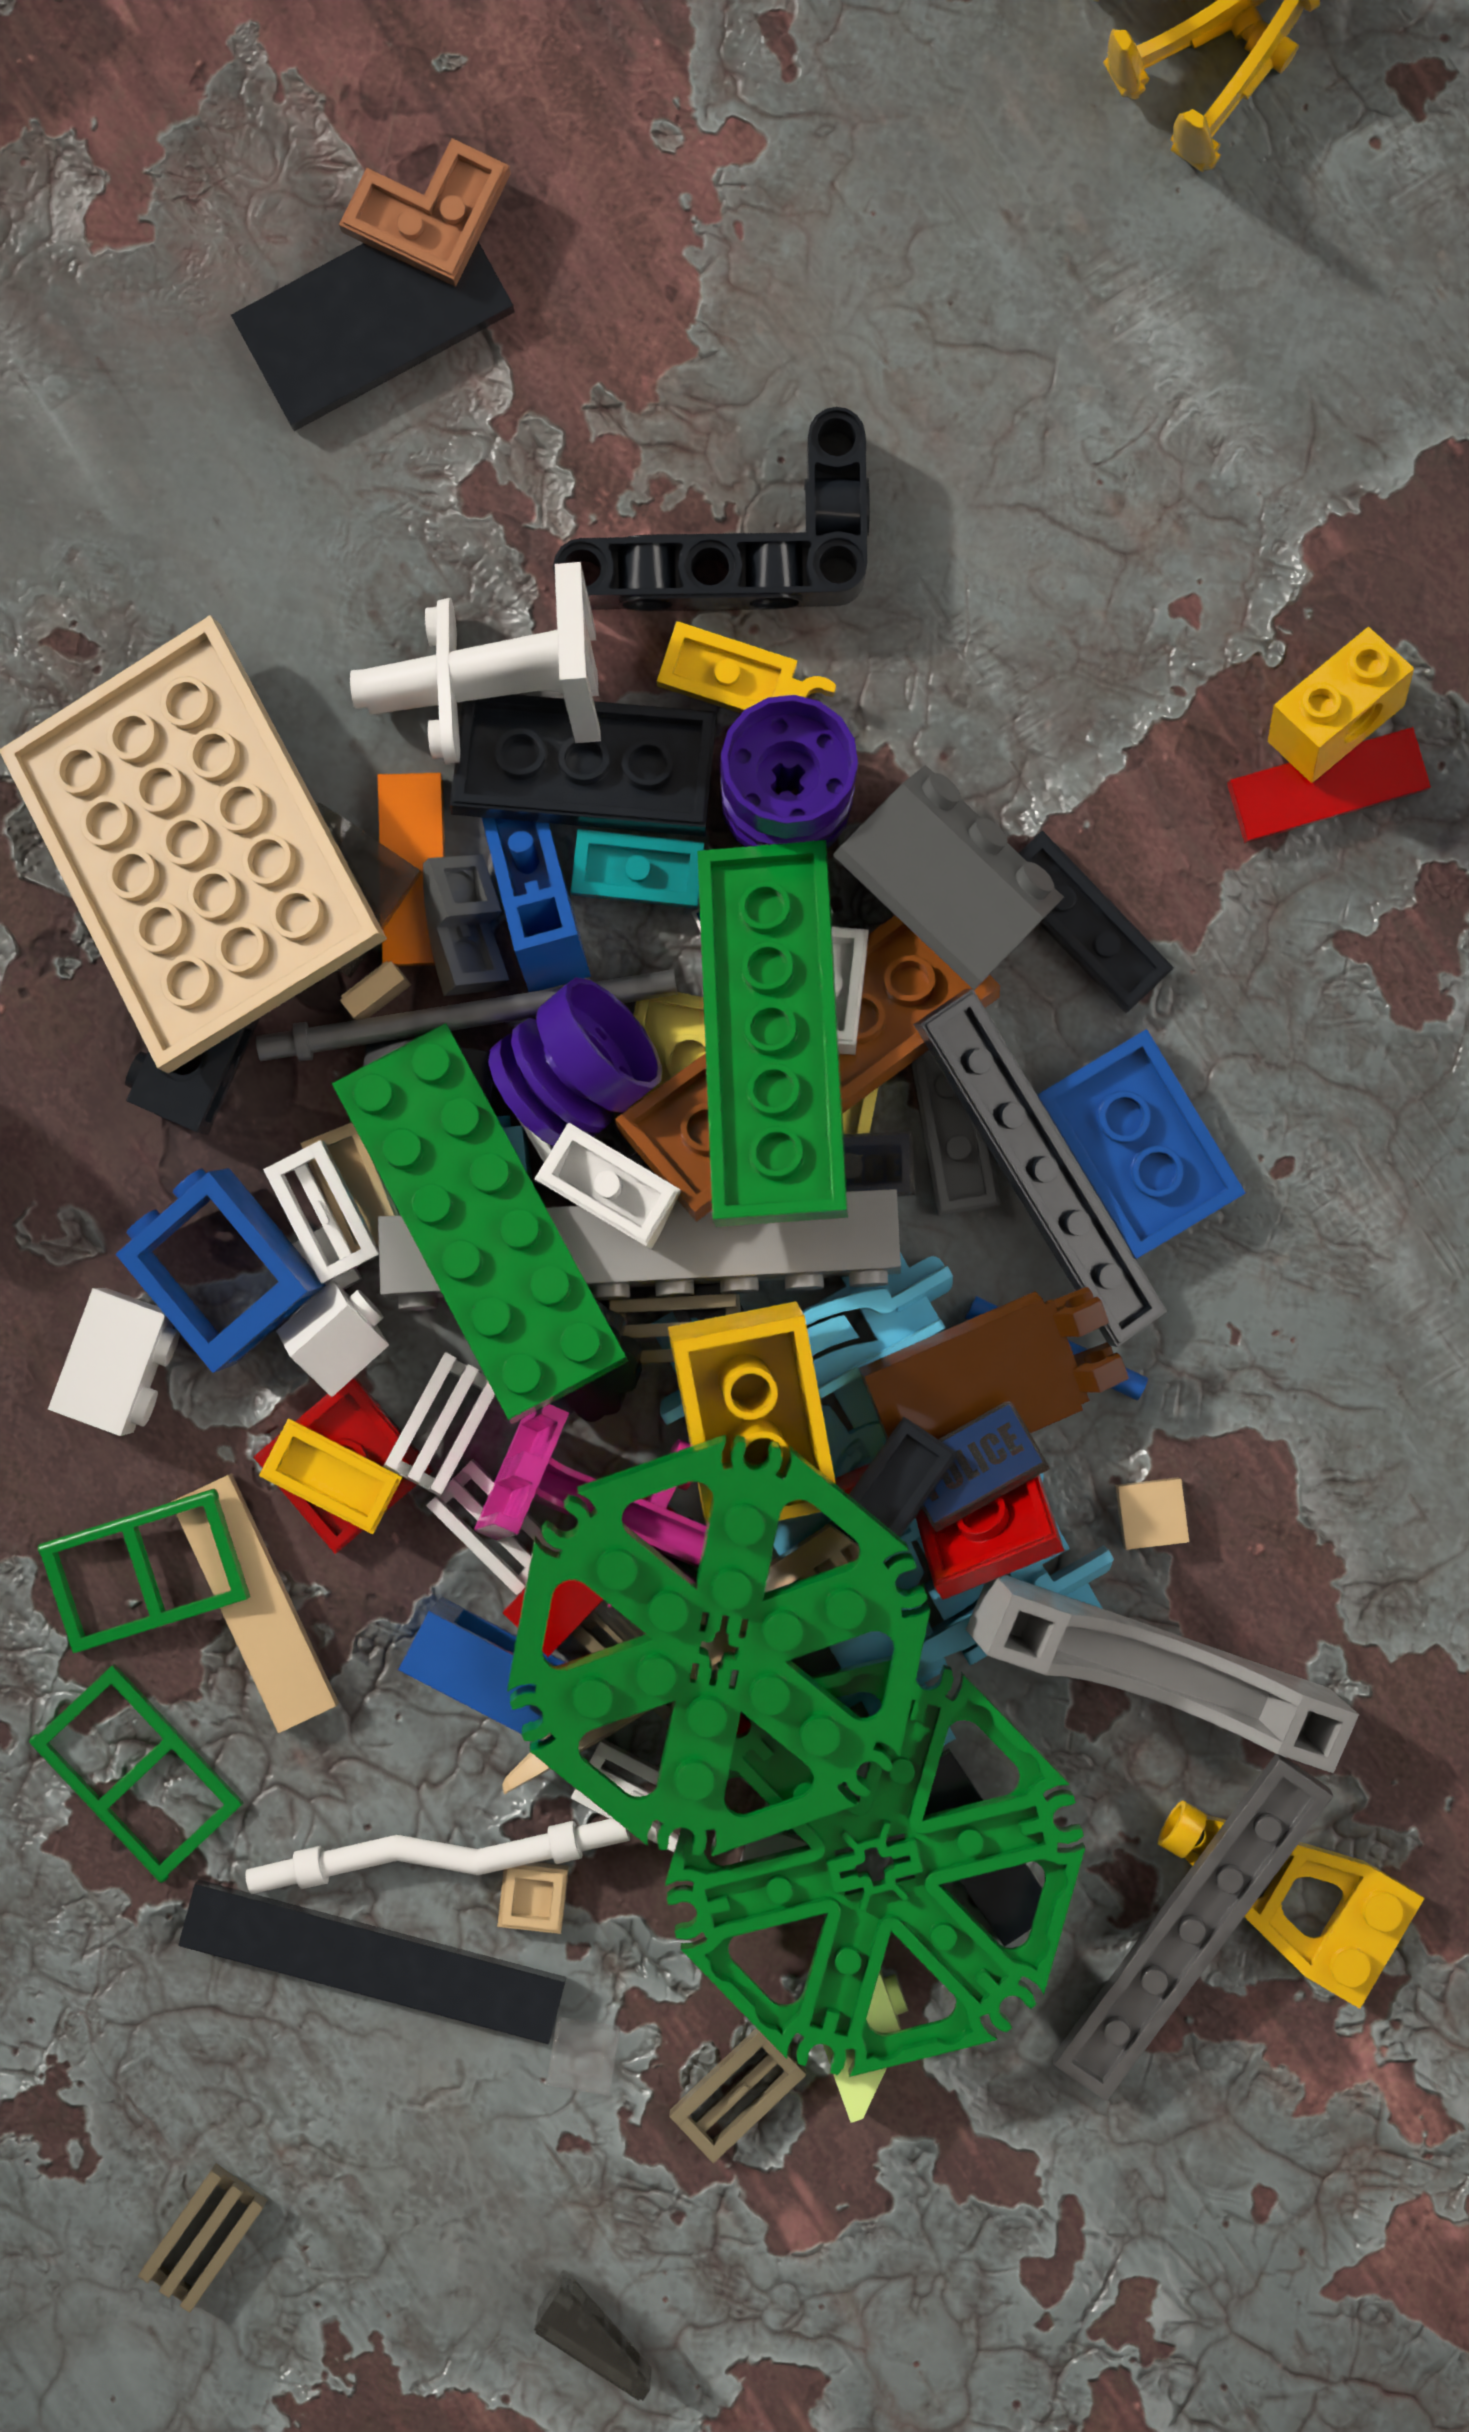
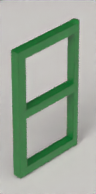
(157, 1614)
(171, 1740)

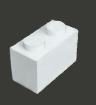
(114, 1363)

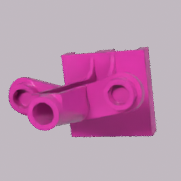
(533, 1475)

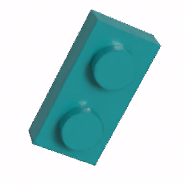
(636, 869)

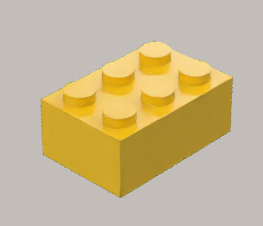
(755, 1381)

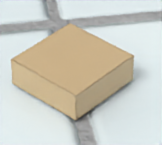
(375, 991)
(1152, 1513)
(534, 1897)

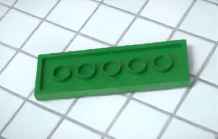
(771, 1035)
(479, 1224)

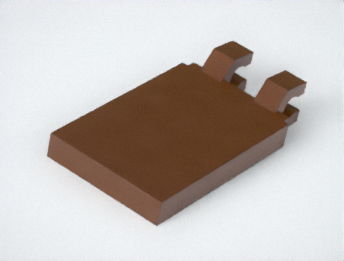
(996, 1358)

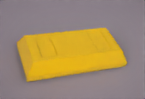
(330, 1476)

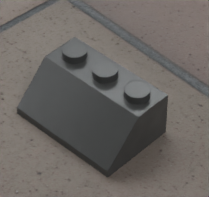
(949, 875)

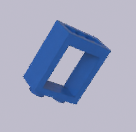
(295, 1276)
(468, 1662)

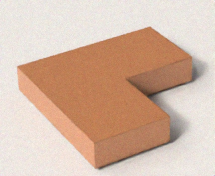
(431, 229)

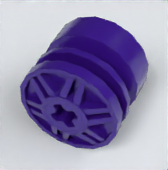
(787, 746)
(575, 1062)

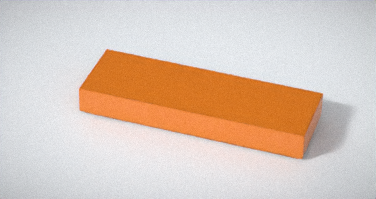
(413, 829)

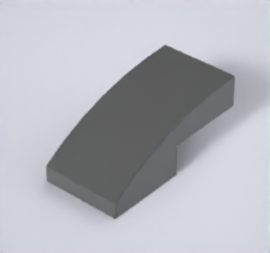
(458, 918)

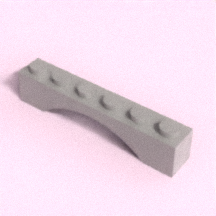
(1092, 1644)

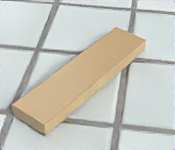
(267, 1622)

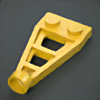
(1358, 1934)

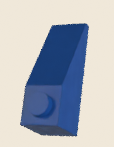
(536, 903)

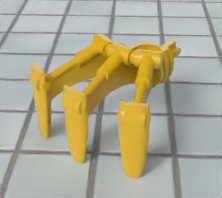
(1267, 47)

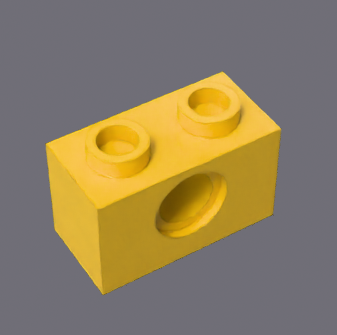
(1340, 704)

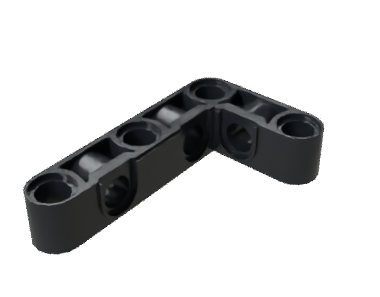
(762, 568)

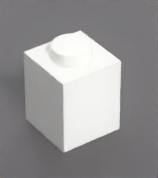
(334, 1336)

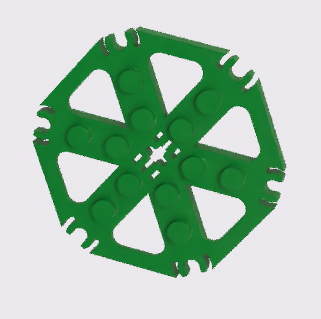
(669, 1611)
(915, 1908)

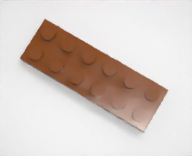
(899, 988)

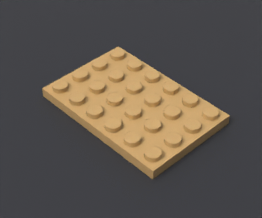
(191, 845)

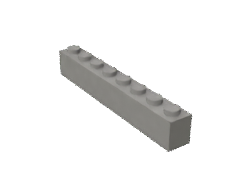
(688, 1253)

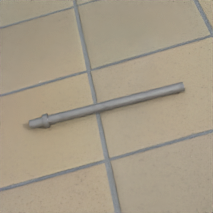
(305, 1041)

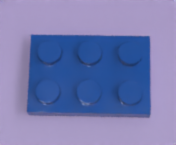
(1141, 1144)

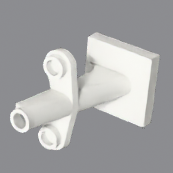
(536, 662)

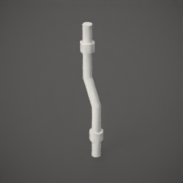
(314, 1865)

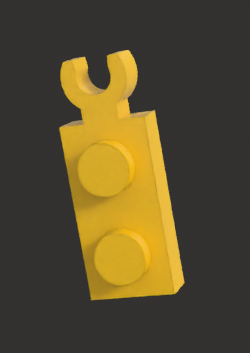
(730, 671)

